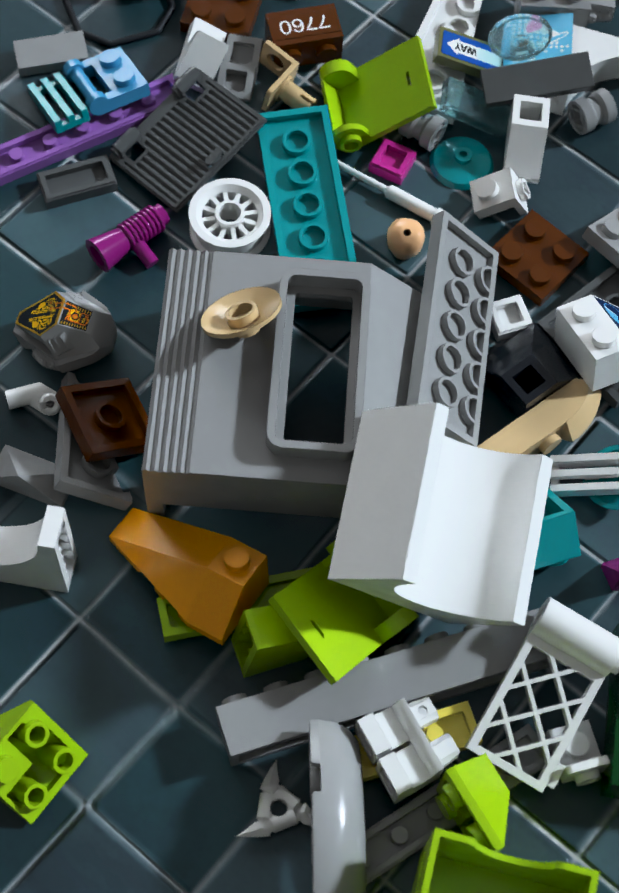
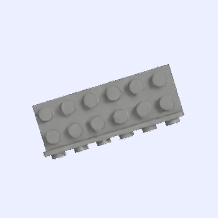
(454, 326)

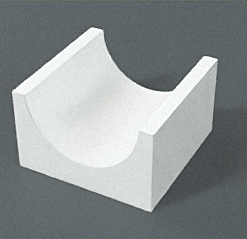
(440, 520)

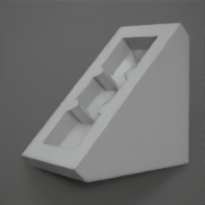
(29, 476)

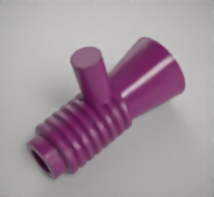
(129, 235)

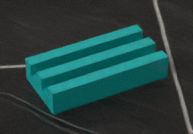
(50, 88)

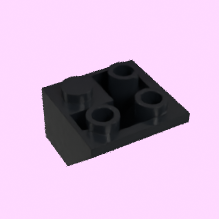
(528, 370)

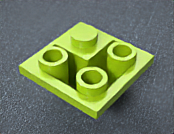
(34, 759)
(476, 801)

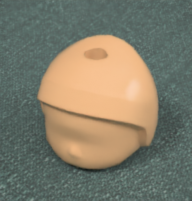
(405, 238)

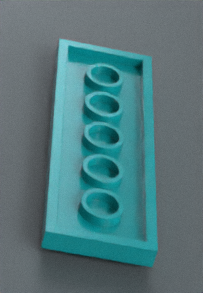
(305, 186)

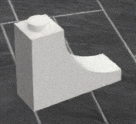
(603, 56)
(39, 552)

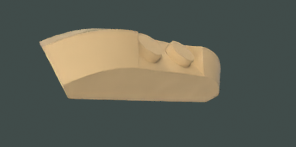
(556, 418)

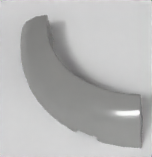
(336, 810)

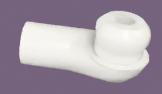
(36, 395)

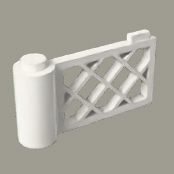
(578, 646)

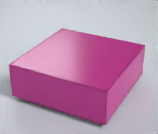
(392, 161)

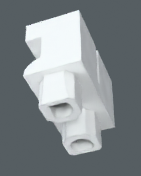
(401, 748)

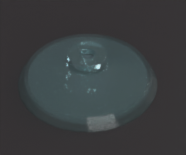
(520, 37)

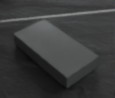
(77, 181)

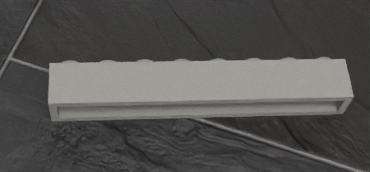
(436, 669)

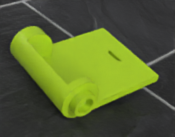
(376, 95)
(337, 621)

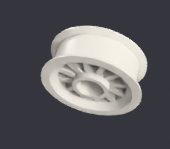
(228, 200)

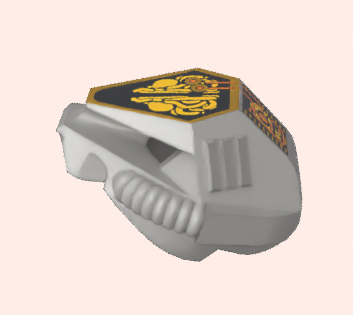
(66, 330)

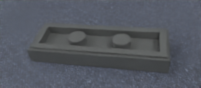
(537, 78)

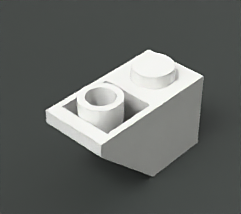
(527, 136)

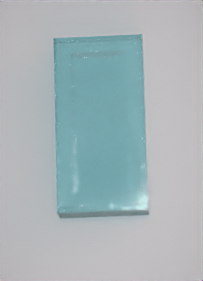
(468, 106)

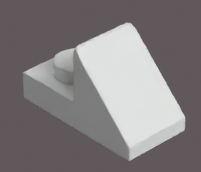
(203, 49)

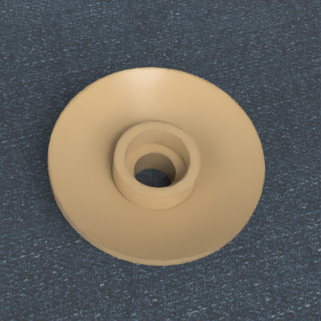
(241, 313)

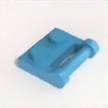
(116, 75)

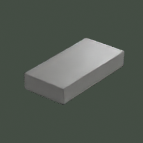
(49, 52)

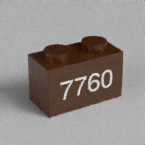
(306, 34)

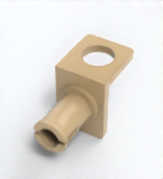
(284, 86)

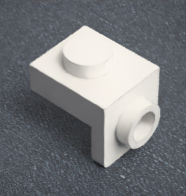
(498, 193)

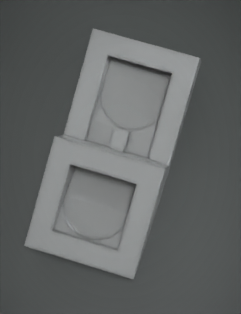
(240, 66)

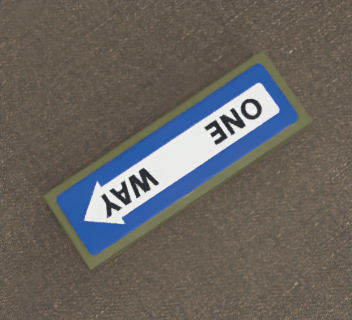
(463, 52)

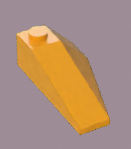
(195, 569)

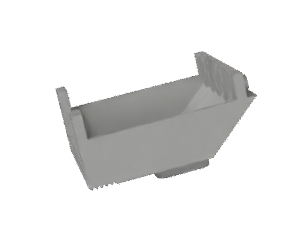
(224, 401)

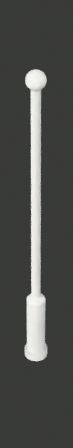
(395, 194)

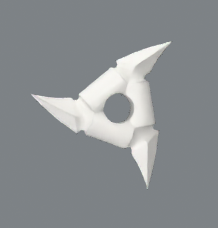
(272, 793)

